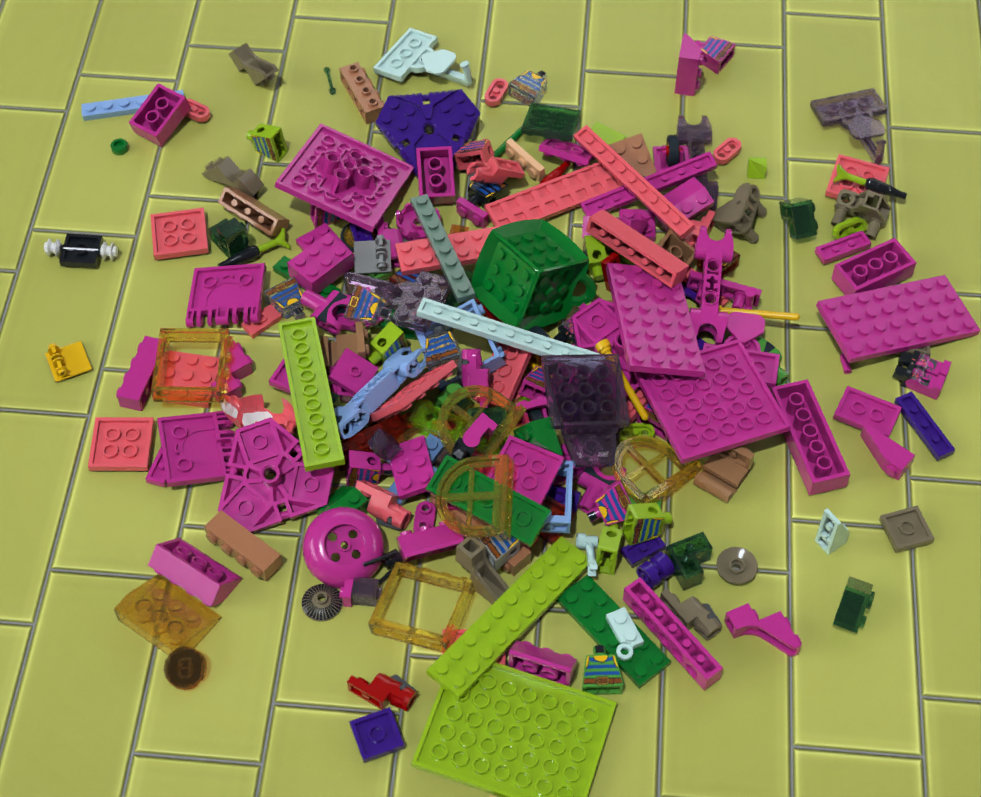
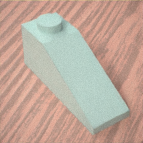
(831, 533)

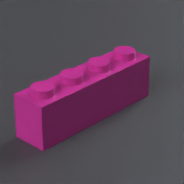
(139, 378)

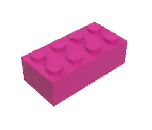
(874, 268)

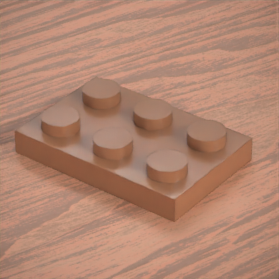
(636, 154)

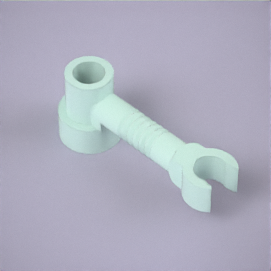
(588, 543)

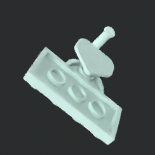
(415, 54)

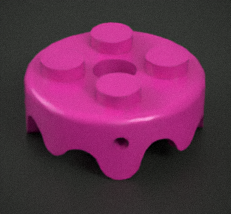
(406, 223)

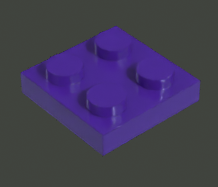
(376, 734)

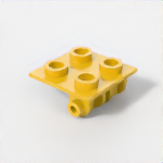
(67, 360)

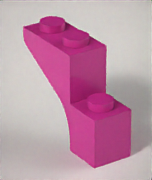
(239, 369)
(773, 628)

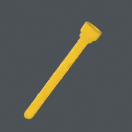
(765, 314)
(604, 347)

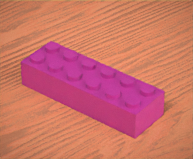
(811, 439)

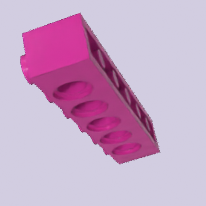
(672, 633)

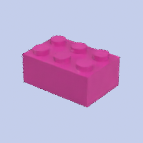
(159, 115)
(436, 174)
(321, 263)

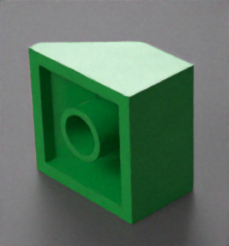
(539, 434)
(346, 497)

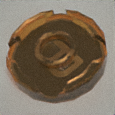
(185, 668)

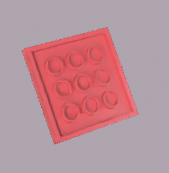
(413, 391)

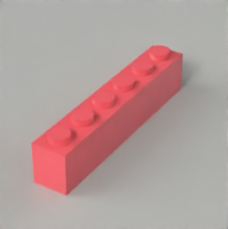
(637, 248)

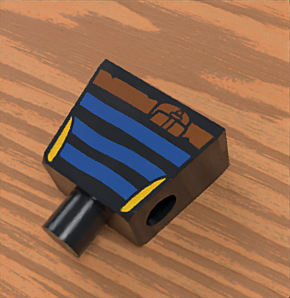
(485, 194)

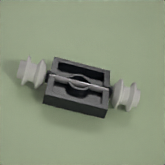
(81, 250)

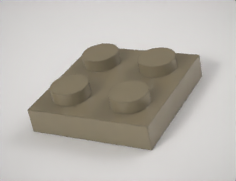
(906, 529)

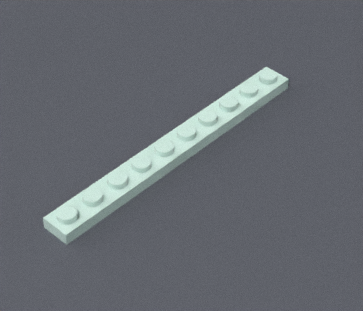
(495, 330)

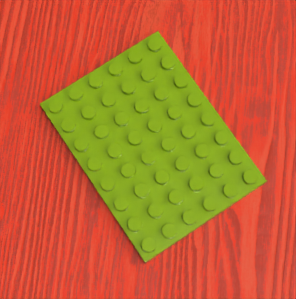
(516, 736)

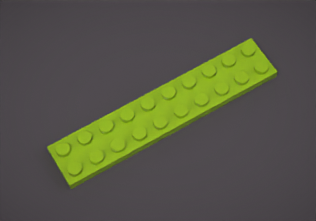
(310, 394)
(508, 618)

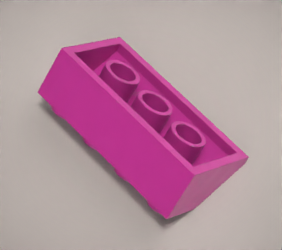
(193, 571)

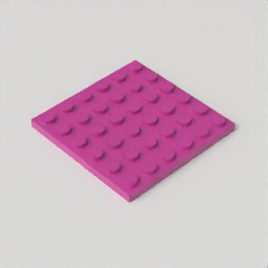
(715, 411)

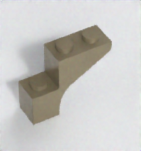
(257, 68)
(227, 172)
(486, 580)

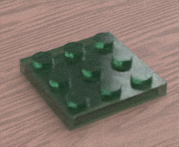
(551, 122)

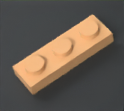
(527, 162)

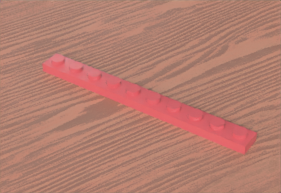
(634, 182)

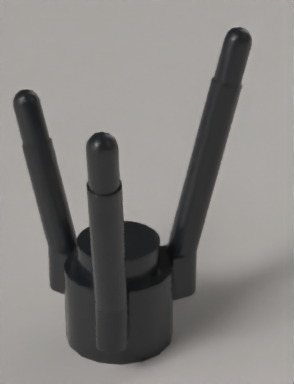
(388, 560)

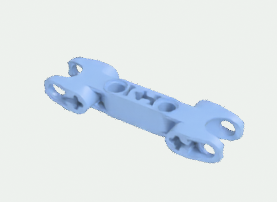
(377, 390)

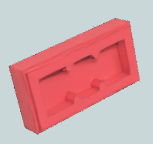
(269, 317)

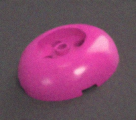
(318, 548)

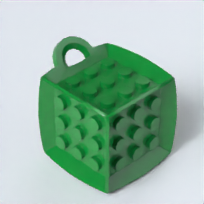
(531, 274)

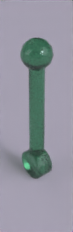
(332, 91)

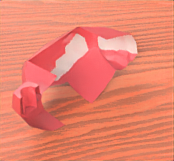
(252, 410)

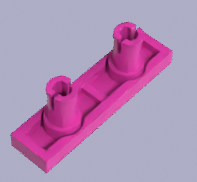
(728, 290)

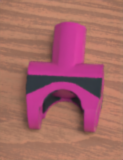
(326, 309)
(594, 482)

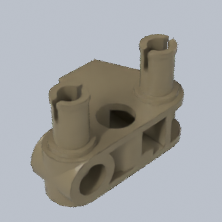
(867, 203)
(733, 214)

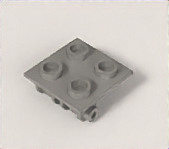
(372, 256)

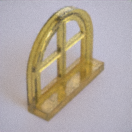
(501, 433)
(666, 486)
(501, 496)

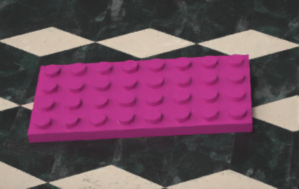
(897, 318)
(653, 323)

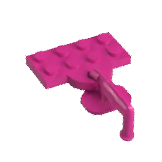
(747, 328)

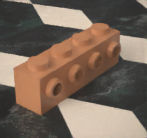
(361, 92)
(253, 211)
(243, 545)

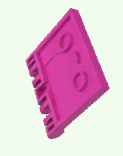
(226, 291)
(195, 447)

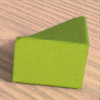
(756, 168)

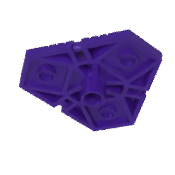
(407, 121)

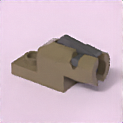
(693, 614)

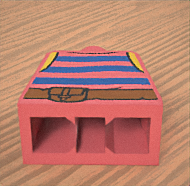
(477, 151)

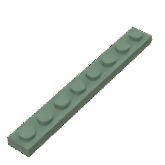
(442, 248)

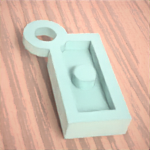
(625, 632)

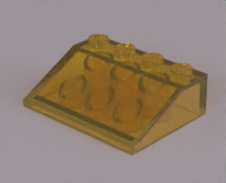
(166, 615)

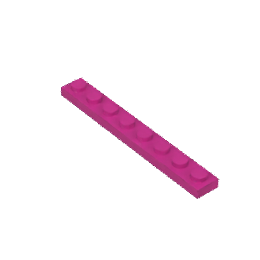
(660, 181)

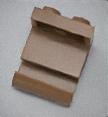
(355, 342)
(725, 472)

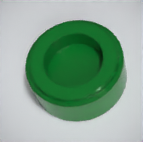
(119, 146)

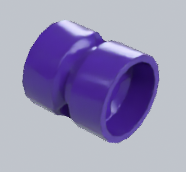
(656, 569)

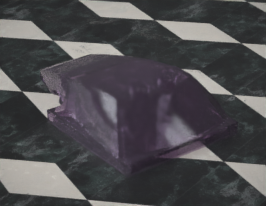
(586, 405)

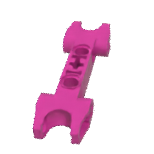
(714, 254)

